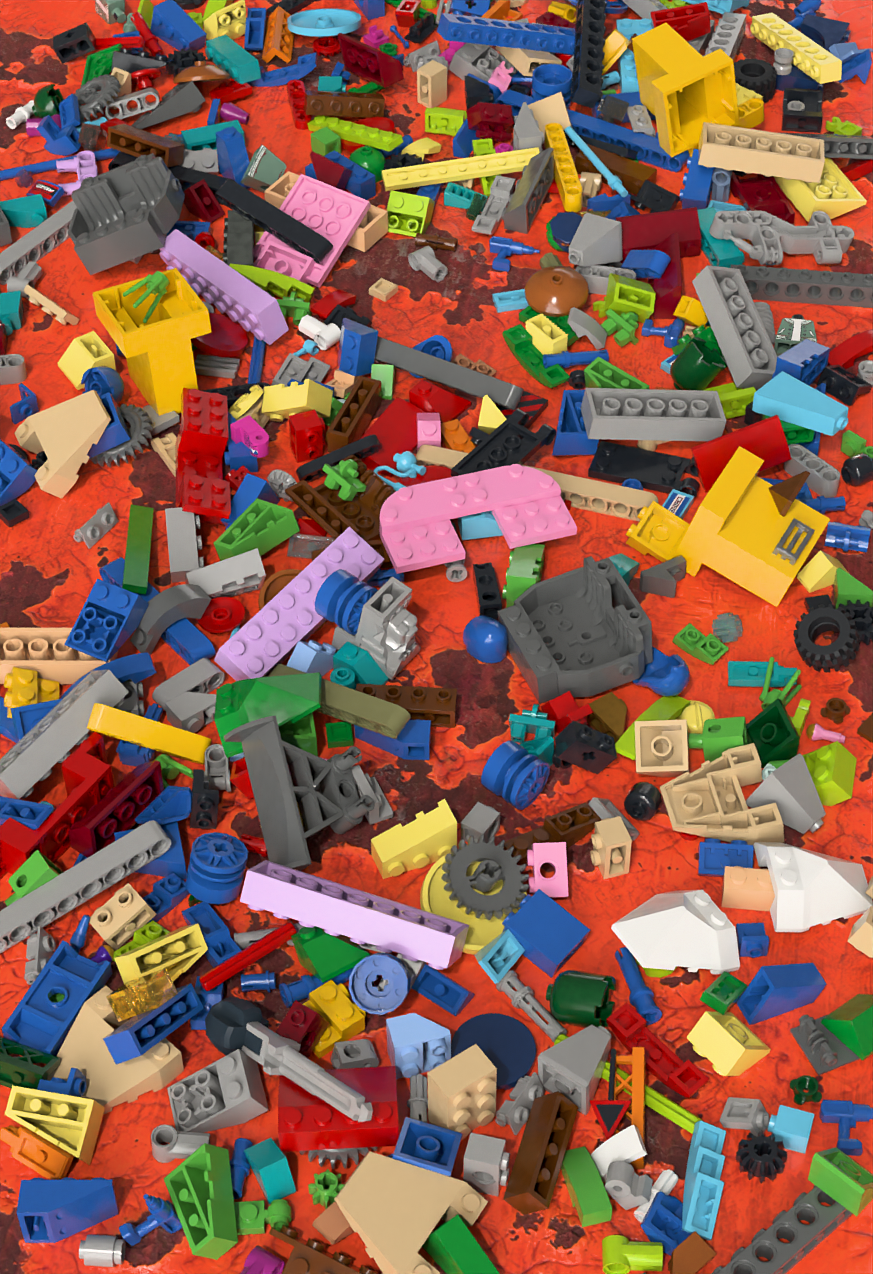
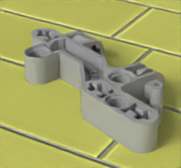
(773, 236)

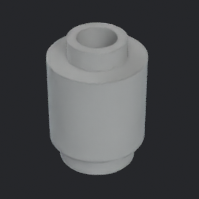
(102, 1250)

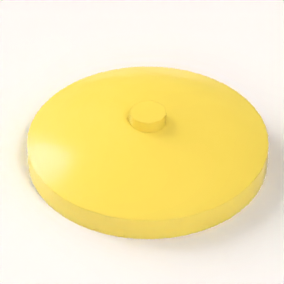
(436, 901)

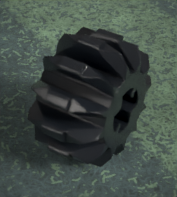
(761, 1156)

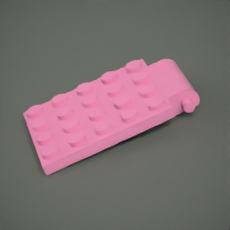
(322, 209)

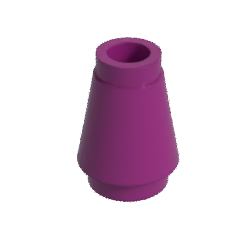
(231, 112)

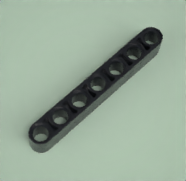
(186, 176)
(274, 220)

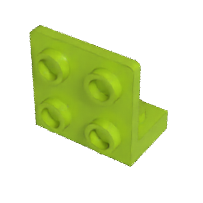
(444, 120)
(733, 399)

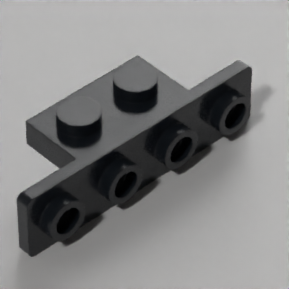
(654, 198)

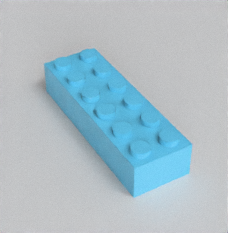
(626, 62)

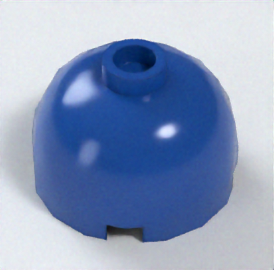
(104, 380)

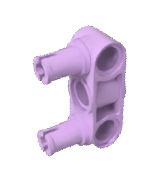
(84, 166)

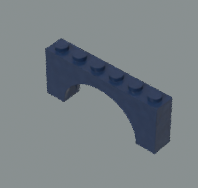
(824, 33)

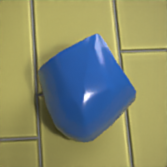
(486, 639)

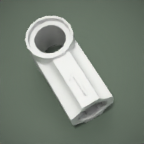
(322, 334)

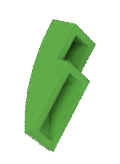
(585, 1187)

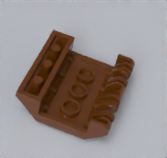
(336, 514)

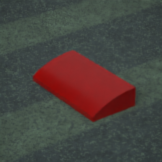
(396, 433)
(762, 439)

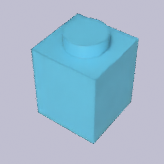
(792, 1128)

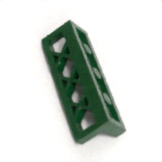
(21, 1070)

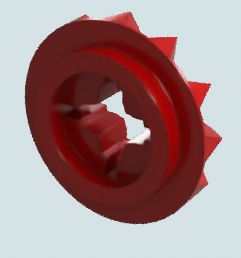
(320, 46)

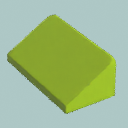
(146, 10)

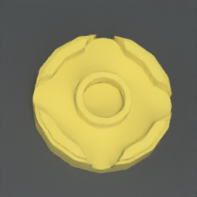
(245, 401)

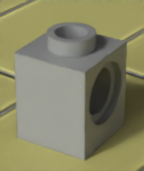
(480, 821)

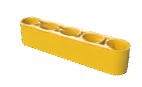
(750, 115)
(148, 733)

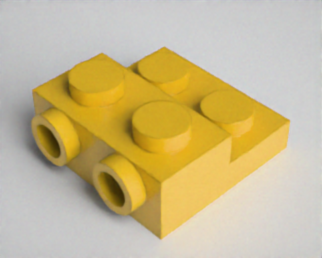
(657, 532)
(27, 689)
(344, 1017)

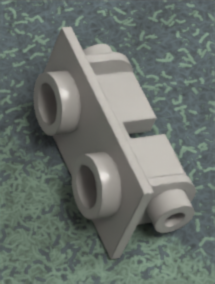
(413, 57)
(97, 526)
(40, 948)
(517, 1112)

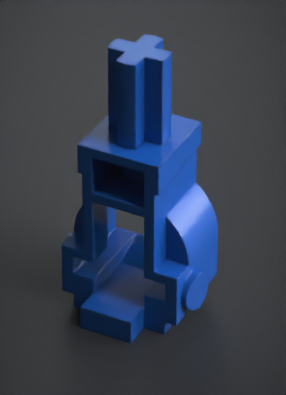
(130, 753)

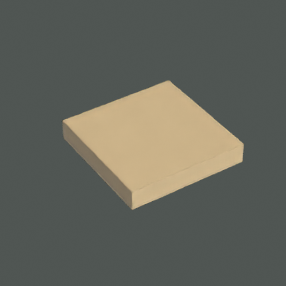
(551, 111)

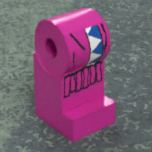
(251, 435)

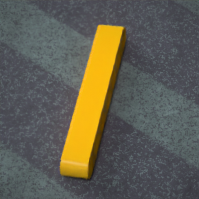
(564, 168)

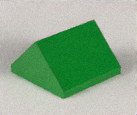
(854, 1024)

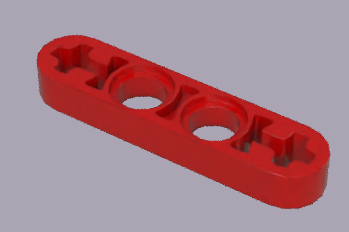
(296, 101)

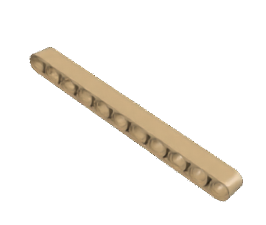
(582, 492)

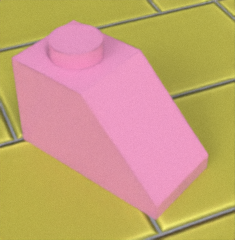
(428, 429)

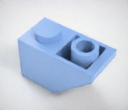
(312, 657)

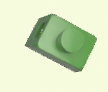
(719, 736)
(31, 875)

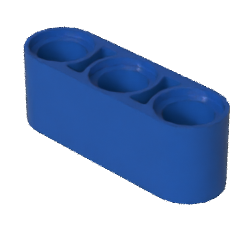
(647, 263)

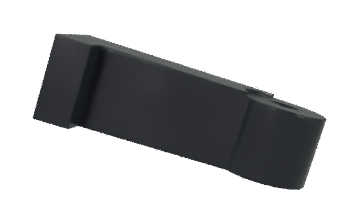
(487, 590)

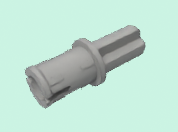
(418, 1098)

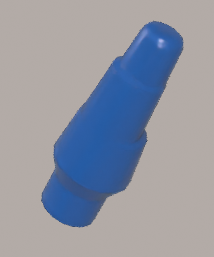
(79, 936)

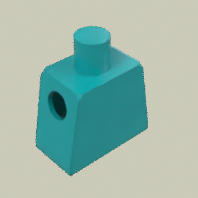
(11, 310)

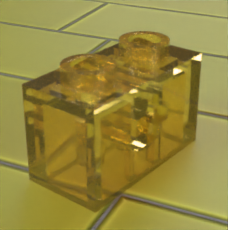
(142, 995)

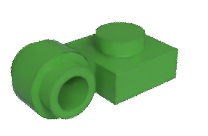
(854, 444)
(252, 1216)

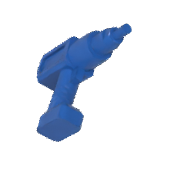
(505, 247)
(670, 333)
(846, 1115)
(162, 1214)

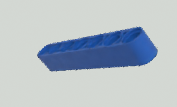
(180, 635)

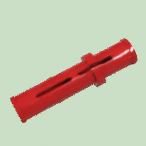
(151, 40)

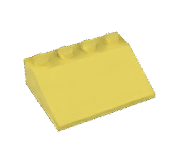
(831, 195)

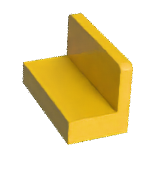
(613, 48)

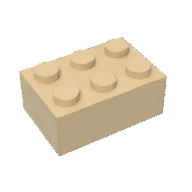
(462, 1092)

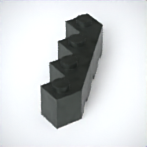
(238, 240)

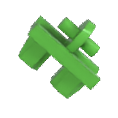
(294, 307)
(624, 325)
(344, 475)

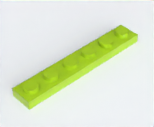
(357, 133)

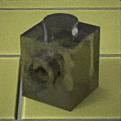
(612, 109)
(92, 137)

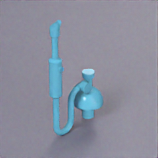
(406, 464)

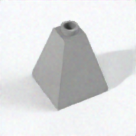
(596, 241)
(794, 795)
(576, 1065)

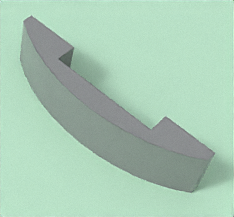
(498, 200)

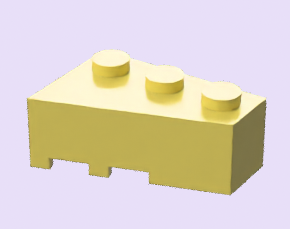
(284, 401)
(416, 843)
(59, 1118)

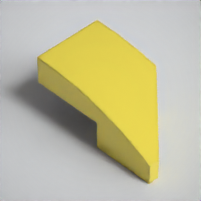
(422, 147)

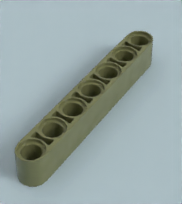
(356, 706)

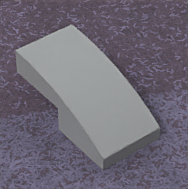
(585, 325)

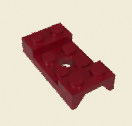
(762, 194)

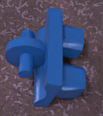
(847, 537)

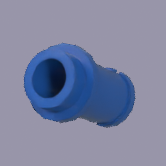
(261, 981)

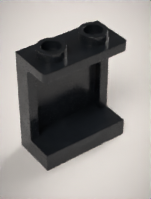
(803, 121)

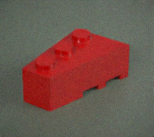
(687, 21)

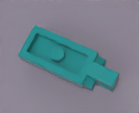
(754, 673)

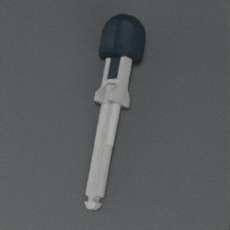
(240, 1025)

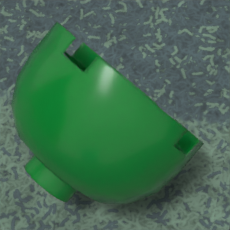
(369, 159)

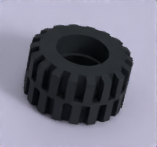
(756, 76)
(825, 620)

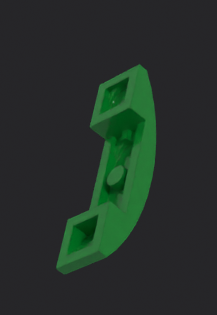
(531, 358)

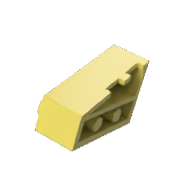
(172, 951)

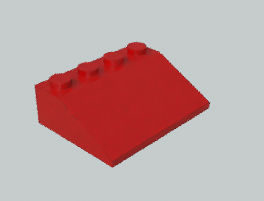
(313, 1124)

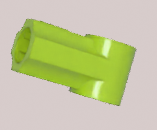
(621, 1256)

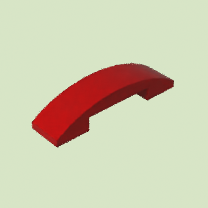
(851, 349)
(660, 1060)

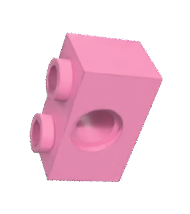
(556, 856)

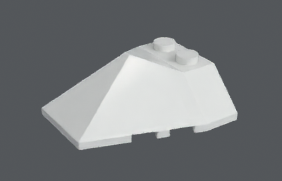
(811, 886)
(680, 931)

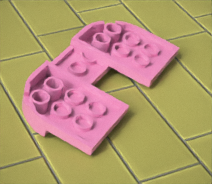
(521, 498)

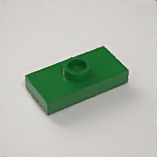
(723, 992)

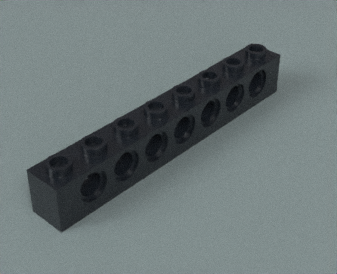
(588, 52)

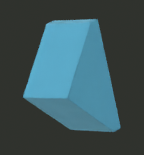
(499, 955)

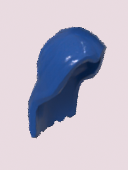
(665, 674)

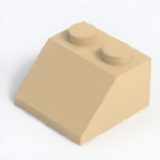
(662, 747)

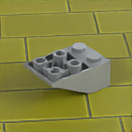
(478, 60)
(526, 131)
(218, 1095)

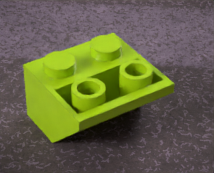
(409, 213)
(628, 296)
(832, 772)

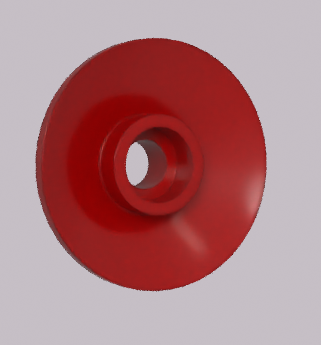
(222, 615)

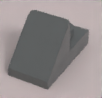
(663, 577)

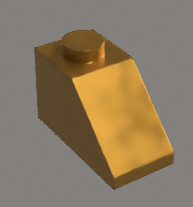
(608, 716)

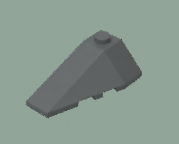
(178, 101)

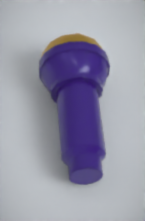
(103, 953)

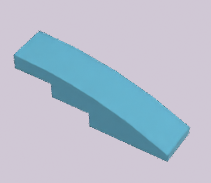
(702, 1180)

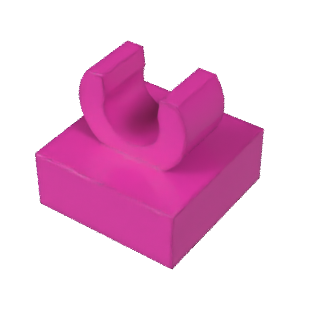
(375, 37)

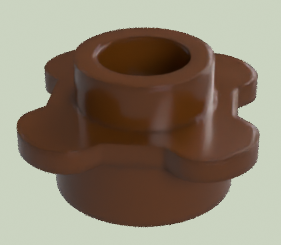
(835, 710)

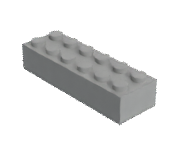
(736, 326)
(652, 414)
(57, 733)

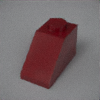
(330, 171)
(202, 202)

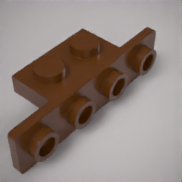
(311, 1258)

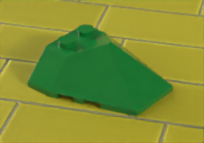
(256, 698)

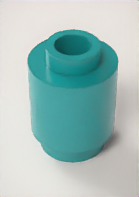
(344, 677)

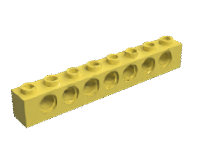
(807, 54)

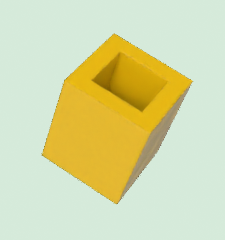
(691, 311)

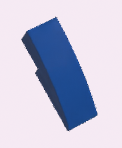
(255, 28)
(214, 931)

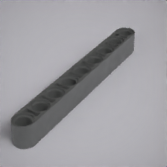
(448, 373)

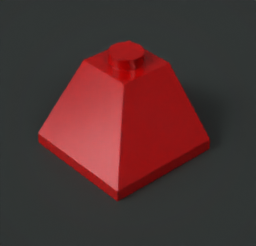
(436, 399)

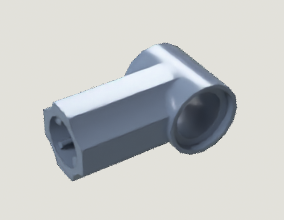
(721, 184)

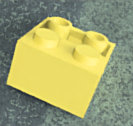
(227, 21)
(82, 354)

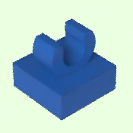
(338, 72)

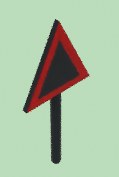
(610, 1111)

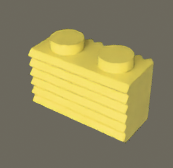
(546, 335)

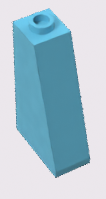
(800, 405)

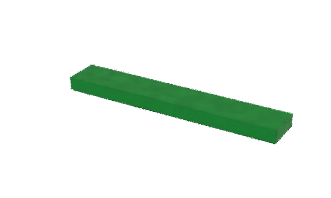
(138, 549)

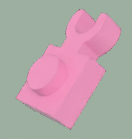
(500, 77)

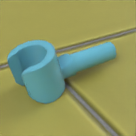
(308, 347)

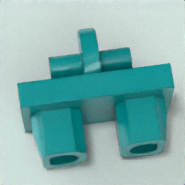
(531, 722)

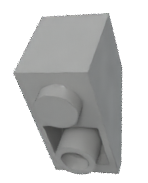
(191, 711)

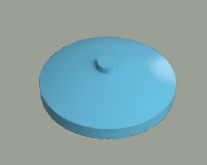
(324, 22)

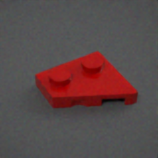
(230, 91)

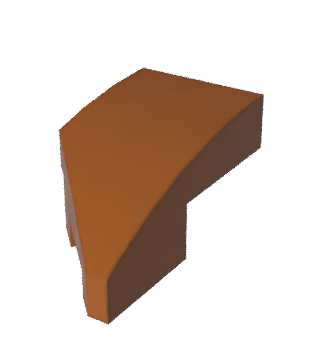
(690, 1256)

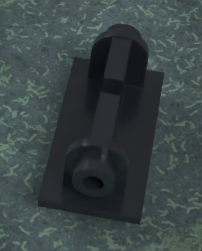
(422, 29)

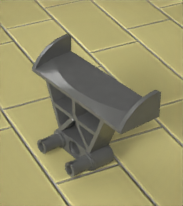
(277, 798)

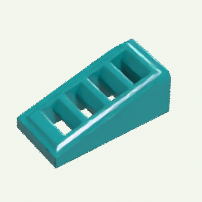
(459, 196)

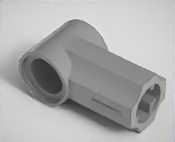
(427, 262)
(28, 275)
(181, 1143)

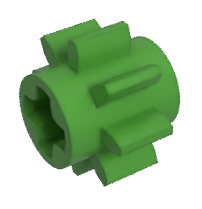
(324, 1181)

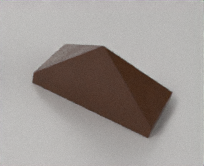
(787, 490)

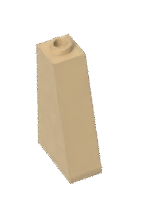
(527, 60)

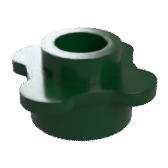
(805, 1083)

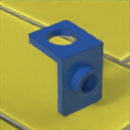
(25, 407)

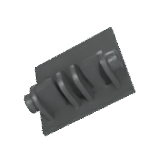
(821, 1046)

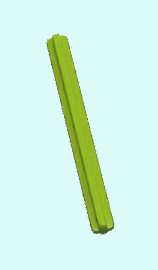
(653, 1099)

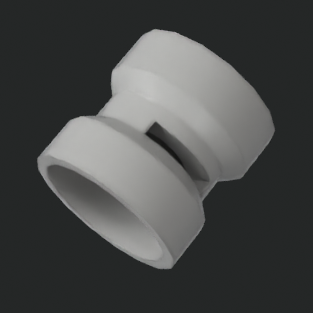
(783, 59)

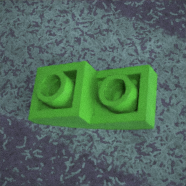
(699, 646)

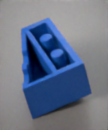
(176, 27)
(361, 181)
(697, 184)
(803, 361)
(571, 431)

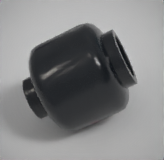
(858, 470)
(642, 801)

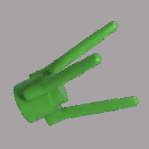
(156, 284)
(770, 697)
(171, 768)

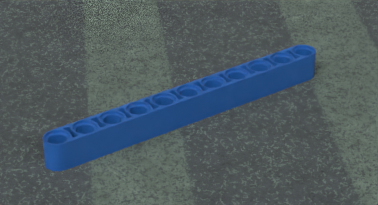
(591, 127)

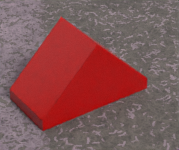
(407, 13)

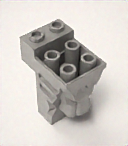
(385, 628)

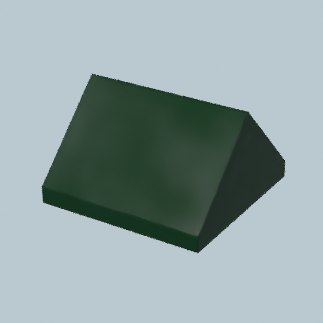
(773, 734)

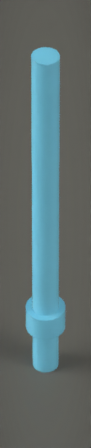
(613, 181)

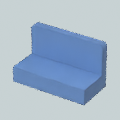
(846, 51)

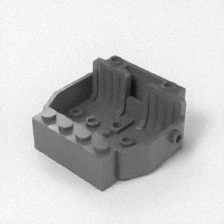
(124, 213)
(585, 623)

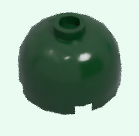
(47, 101)

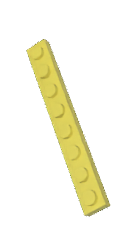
(457, 169)

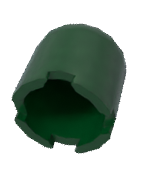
(696, 366)
(581, 998)

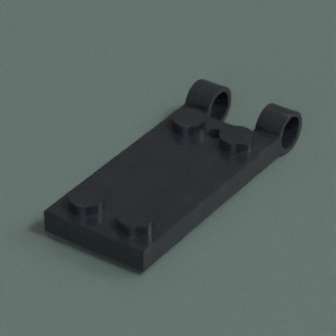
(505, 447)
(651, 468)

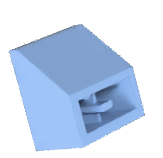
(416, 1044)

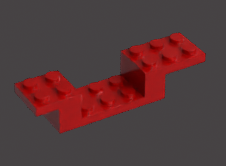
(200, 454)
(86, 783)

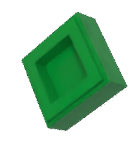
(339, 734)

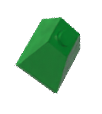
(325, 953)

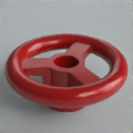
(144, 77)

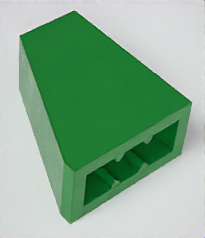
(457, 1249)

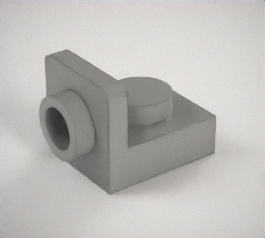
(745, 1114)

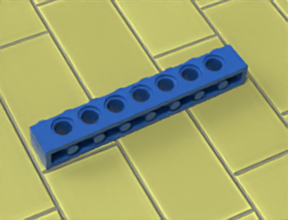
(506, 33)

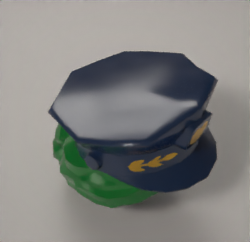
(562, 230)

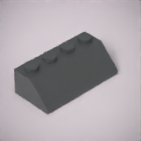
(529, 192)

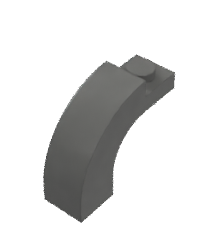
(166, 608)

